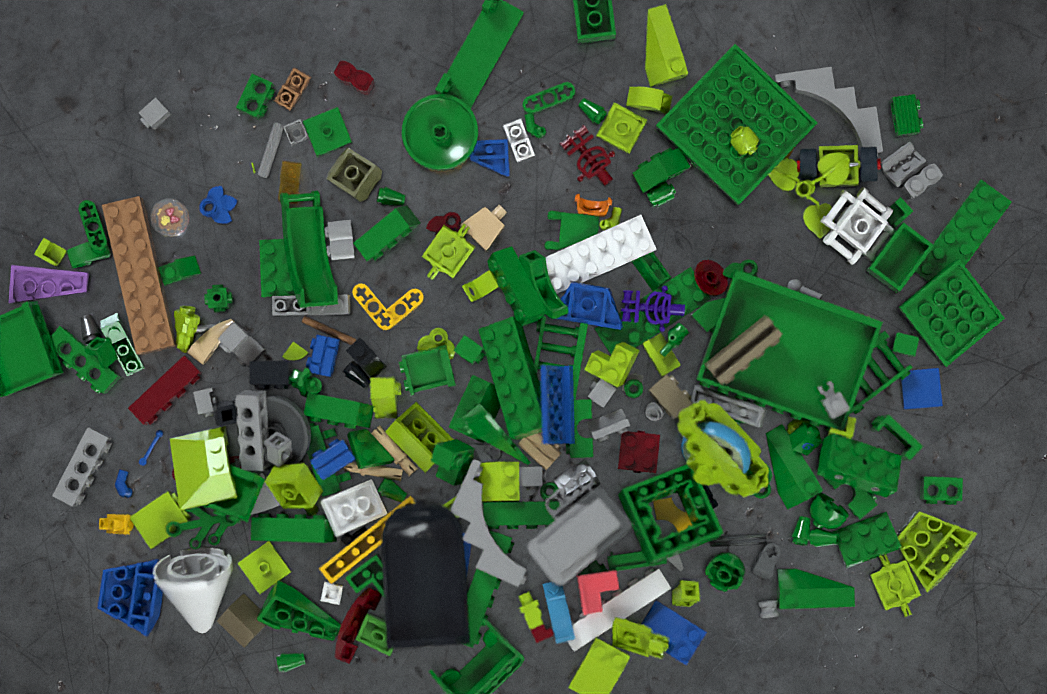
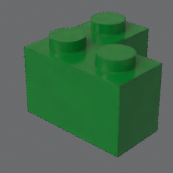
(660, 168)
(453, 460)
(368, 572)

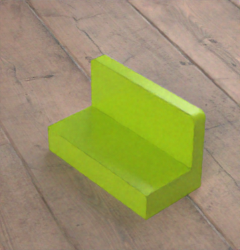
(662, 364)
(848, 431)

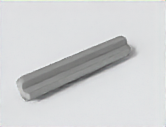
(270, 150)

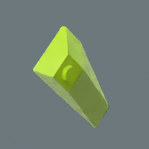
(663, 51)

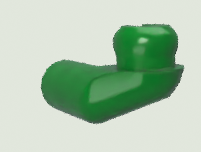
(532, 128)

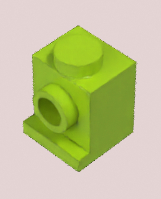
(686, 594)

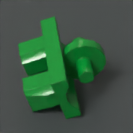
(305, 382)

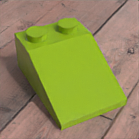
(499, 481)
(599, 669)

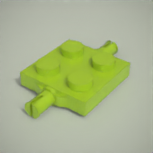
(448, 251)
(895, 585)

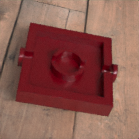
(639, 452)

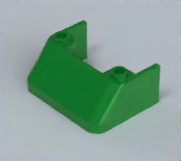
(486, 670)

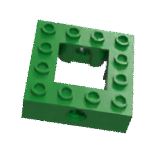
(704, 522)

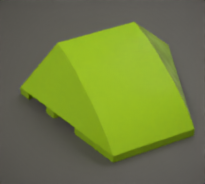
(933, 547)

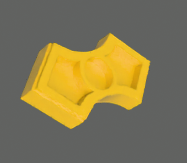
(667, 510)

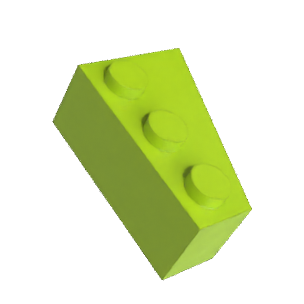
(385, 397)

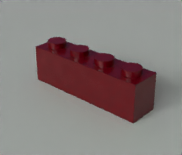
(165, 390)

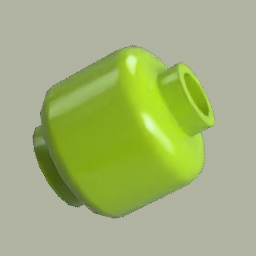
(744, 140)

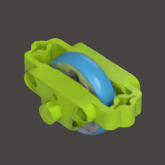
(720, 450)

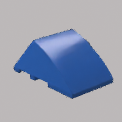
(132, 595)

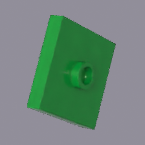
(327, 131)

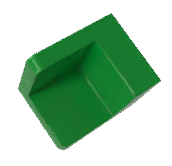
(900, 212)
(905, 344)
(103, 350)

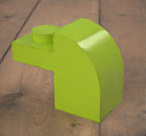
(649, 99)

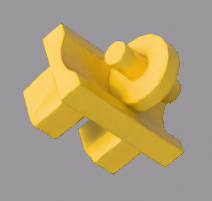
(116, 524)

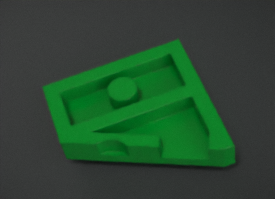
(368, 449)

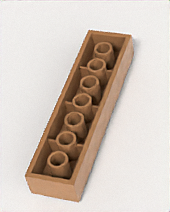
(139, 275)

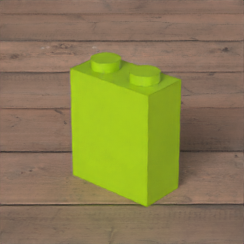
(153, 518)

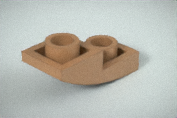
(292, 89)

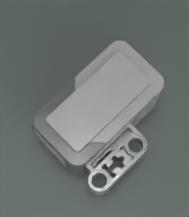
(580, 531)

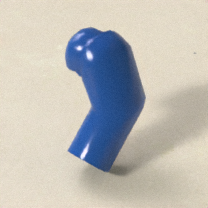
(121, 486)

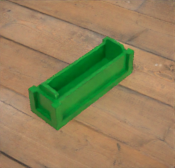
(629, 561)

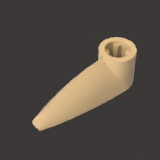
(208, 342)

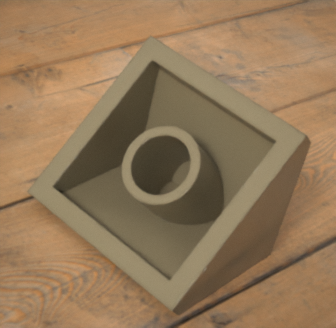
(241, 620)

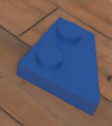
(492, 155)

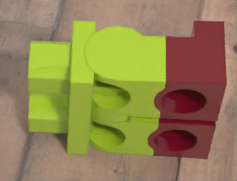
(533, 617)

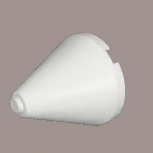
(195, 583)

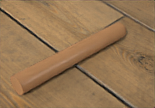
(328, 330)

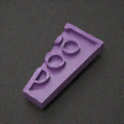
(39, 282)

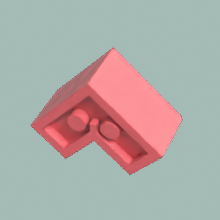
(591, 586)

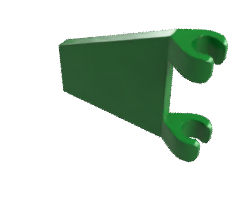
(573, 229)

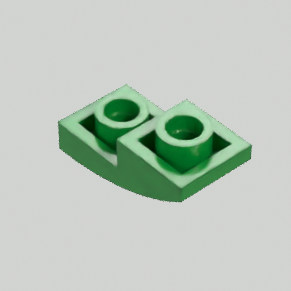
(82, 254)

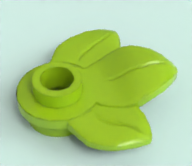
(429, 341)

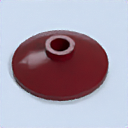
(710, 277)

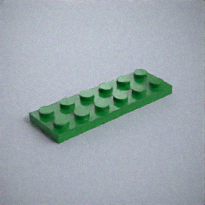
(965, 230)
(682, 291)

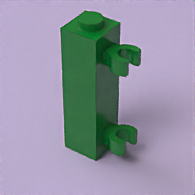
(332, 483)

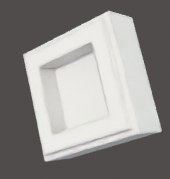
(332, 593)

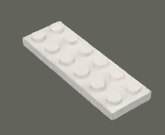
(599, 254)

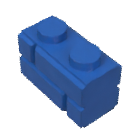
(323, 355)
(332, 459)

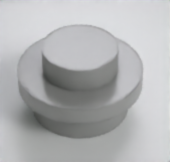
(654, 411)

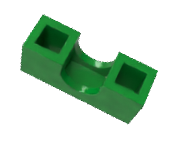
(583, 446)
(861, 501)

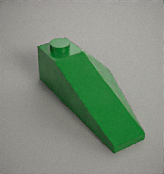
(489, 431)
(791, 472)
(805, 590)
(292, 610)

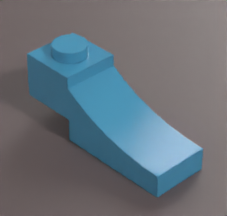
(558, 612)

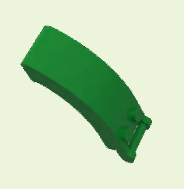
(307, 251)

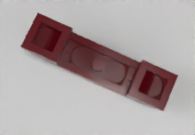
(352, 623)

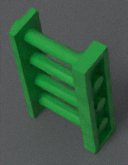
(881, 343)
(574, 351)

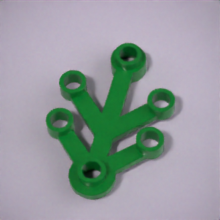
(205, 522)

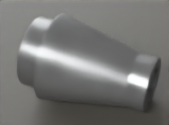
(89, 329)

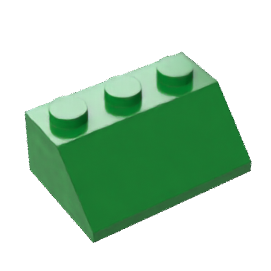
(477, 392)

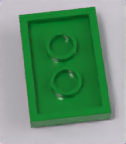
(274, 269)
(867, 540)

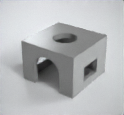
(296, 125)

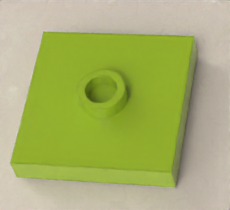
(264, 567)

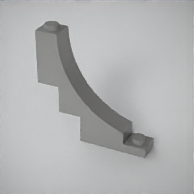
(820, 85)
(469, 507)

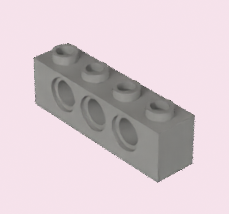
(258, 422)
(63, 490)

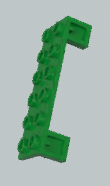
(480, 51)

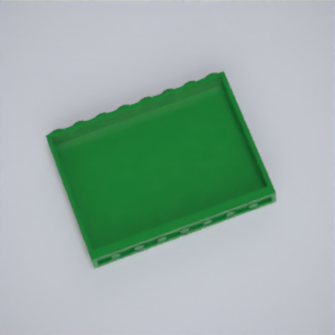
(815, 347)

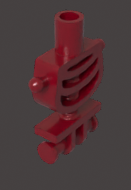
(600, 171)

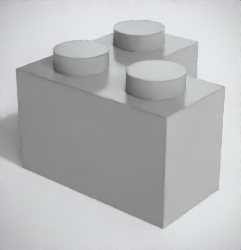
(238, 341)

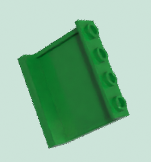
(25, 349)

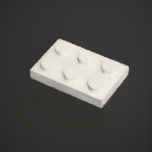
(353, 507)

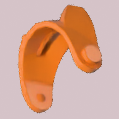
(594, 206)

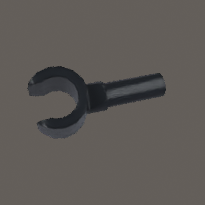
(348, 539)

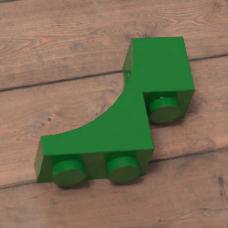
(536, 269)

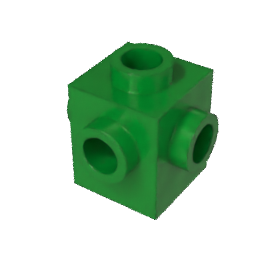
(223, 303)

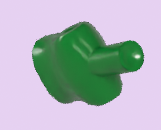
(675, 338)

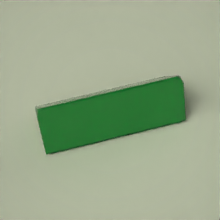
(652, 270)

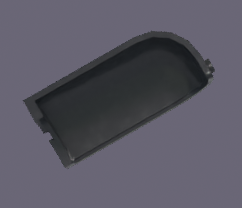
(424, 578)

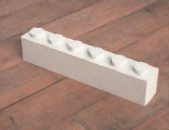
(620, 605)

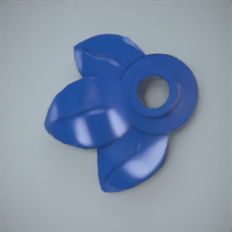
(221, 205)

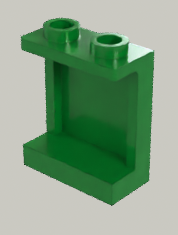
(427, 369)
(911, 445)
(248, 489)

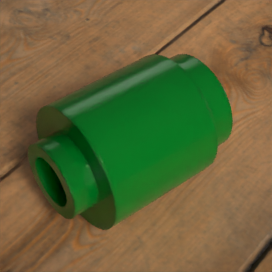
(661, 194)

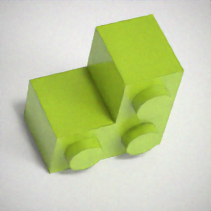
(613, 368)

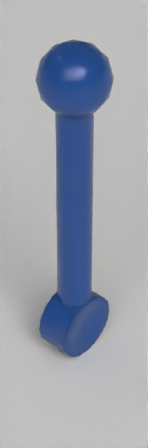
(143, 461)

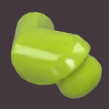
(611, 221)
(793, 425)

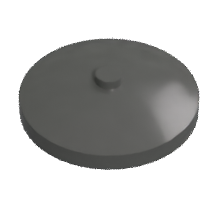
(291, 422)

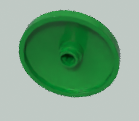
(440, 132)

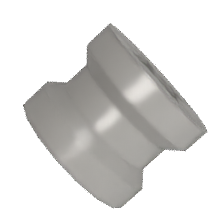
(768, 609)

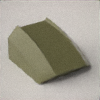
(354, 174)

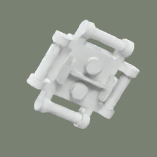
(858, 225)

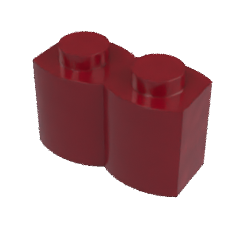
(359, 79)

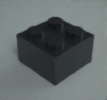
(270, 373)

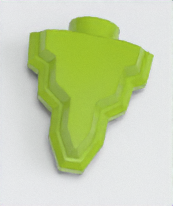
(186, 326)

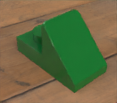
(179, 270)

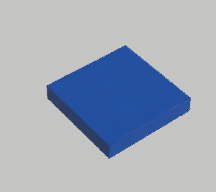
(921, 389)

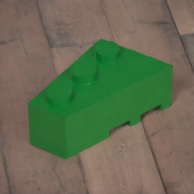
(386, 233)
(338, 410)

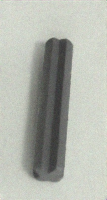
(739, 540)

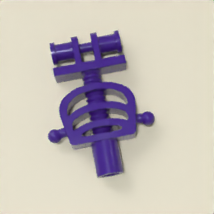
(670, 309)

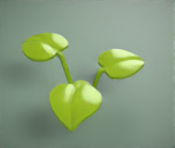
(834, 168)

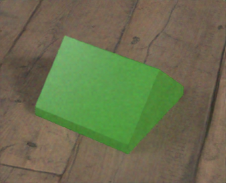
(374, 634)

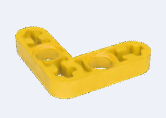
(390, 312)

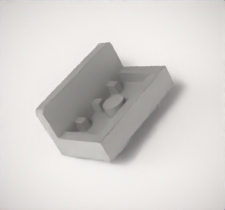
(903, 164)
(608, 424)
(584, 480)

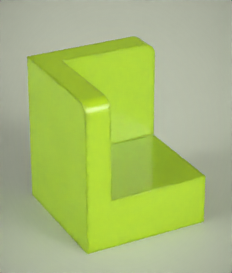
(50, 252)

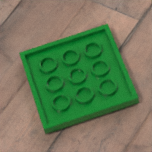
(951, 312)

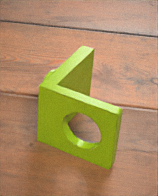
(481, 286)

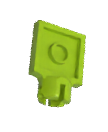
(638, 639)

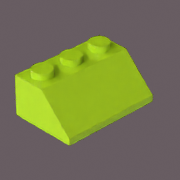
(417, 435)

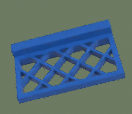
(562, 398)

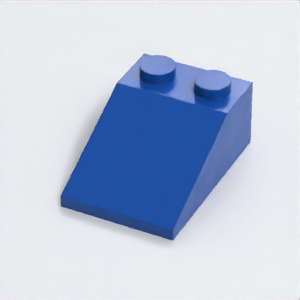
(682, 634)

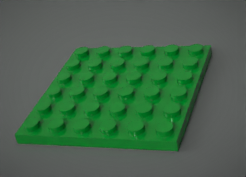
(730, 97)

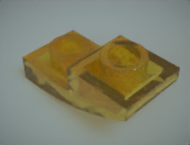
(290, 178)

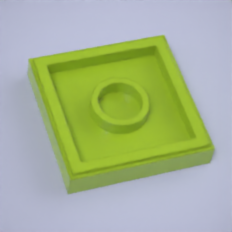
(621, 128)

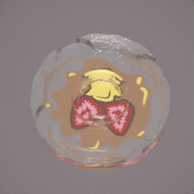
(169, 217)

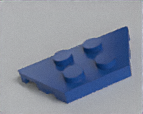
(591, 306)

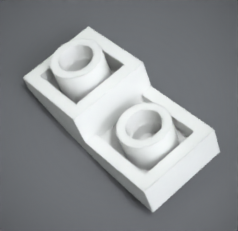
(518, 140)

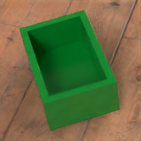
(900, 257)

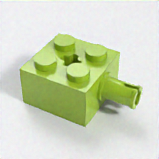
(294, 487)

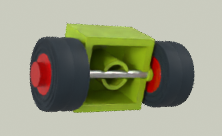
(869, 164)

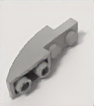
(289, 307)

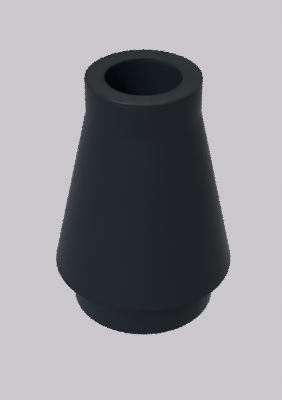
(356, 374)

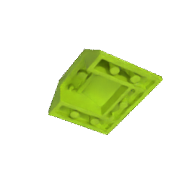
(202, 468)

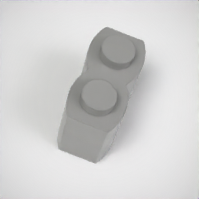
(925, 178)
(341, 240)

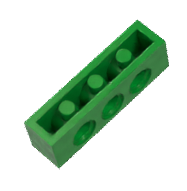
(107, 377)

